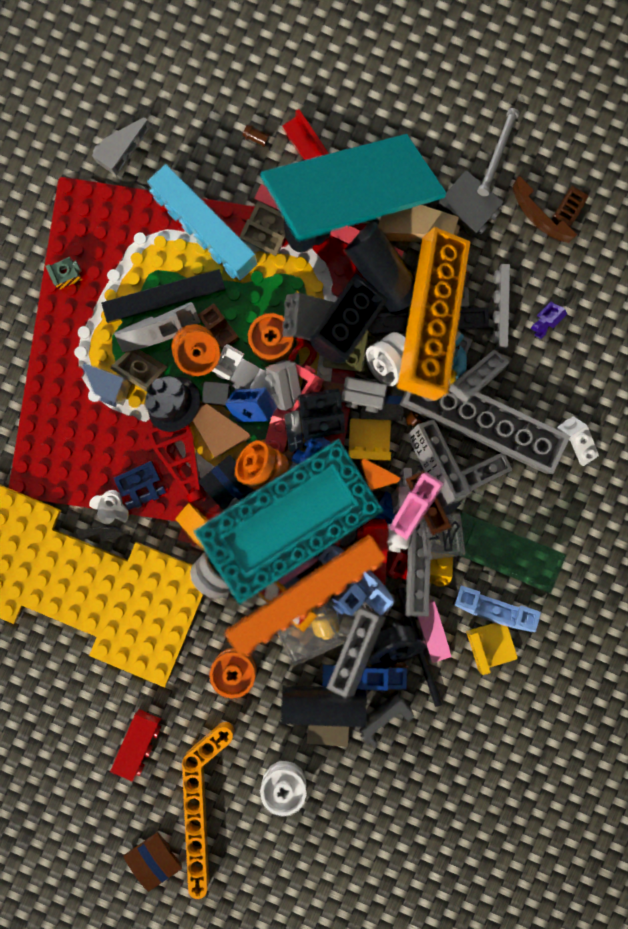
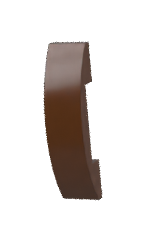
(522, 193)

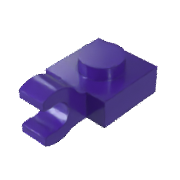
(549, 316)

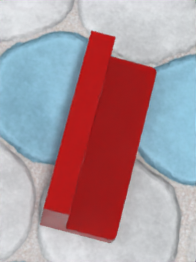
(303, 137)

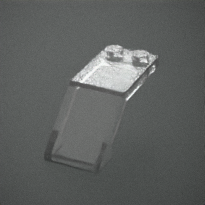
(322, 635)

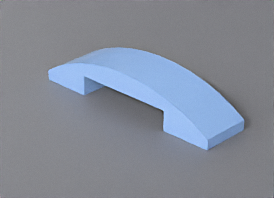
(378, 596)
(497, 611)

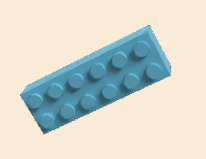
(202, 222)

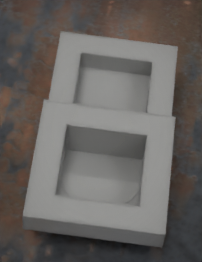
(403, 490)

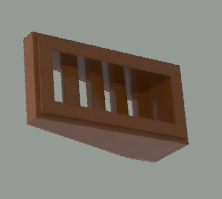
(557, 217)

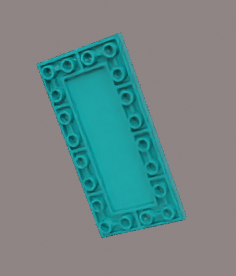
(352, 186)
(288, 521)

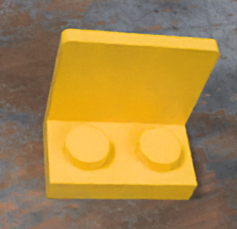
(369, 439)
(491, 646)

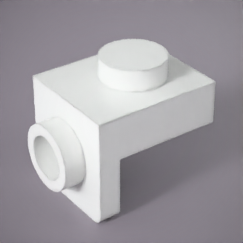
(228, 362)

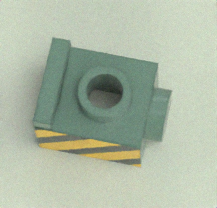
(71, 276)

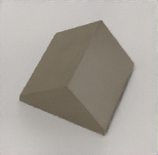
(139, 368)

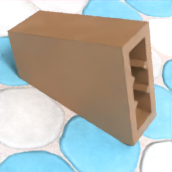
(218, 431)

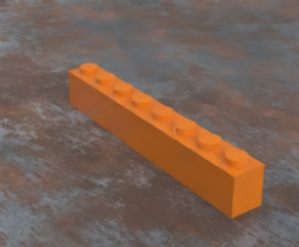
(304, 595)

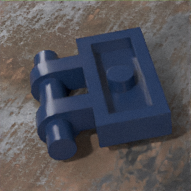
(137, 479)

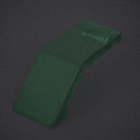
(511, 553)

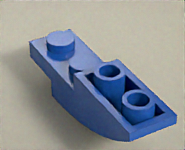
(374, 677)

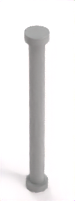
(512, 115)

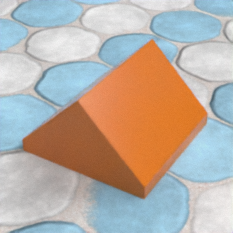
(376, 476)

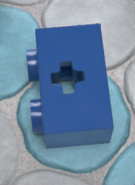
(251, 405)

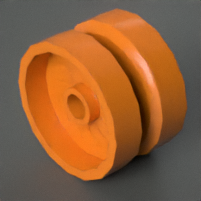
(261, 330)
(201, 360)
(260, 465)
(230, 684)

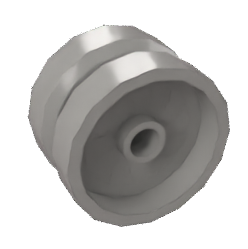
(207, 578)

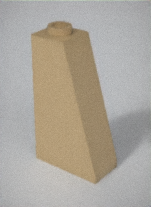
(416, 222)

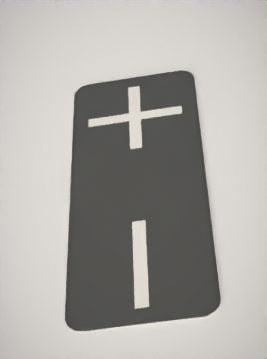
(294, 431)

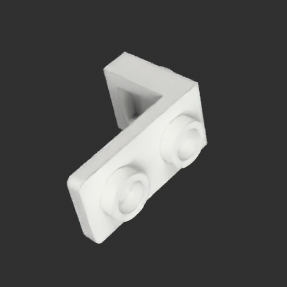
(580, 440)

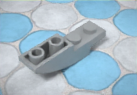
(156, 330)

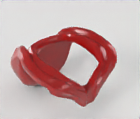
(303, 343)

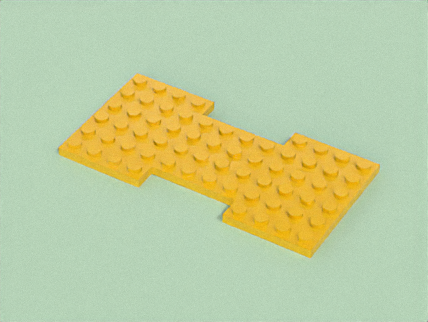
(131, 606)

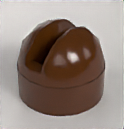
(414, 419)

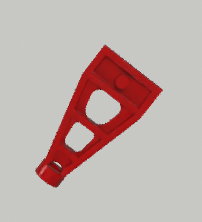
(160, 442)

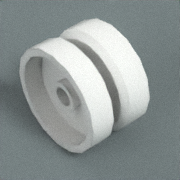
(386, 357)
(286, 800)

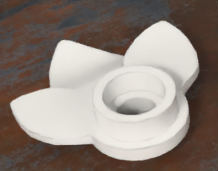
(110, 507)

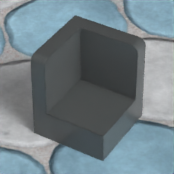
(215, 393)

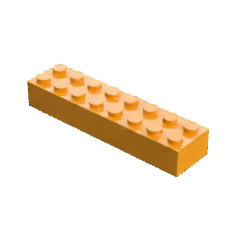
(434, 314)

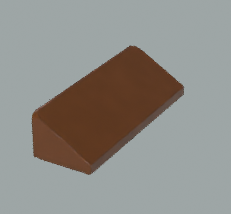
(435, 516)

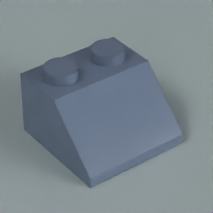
(108, 386)

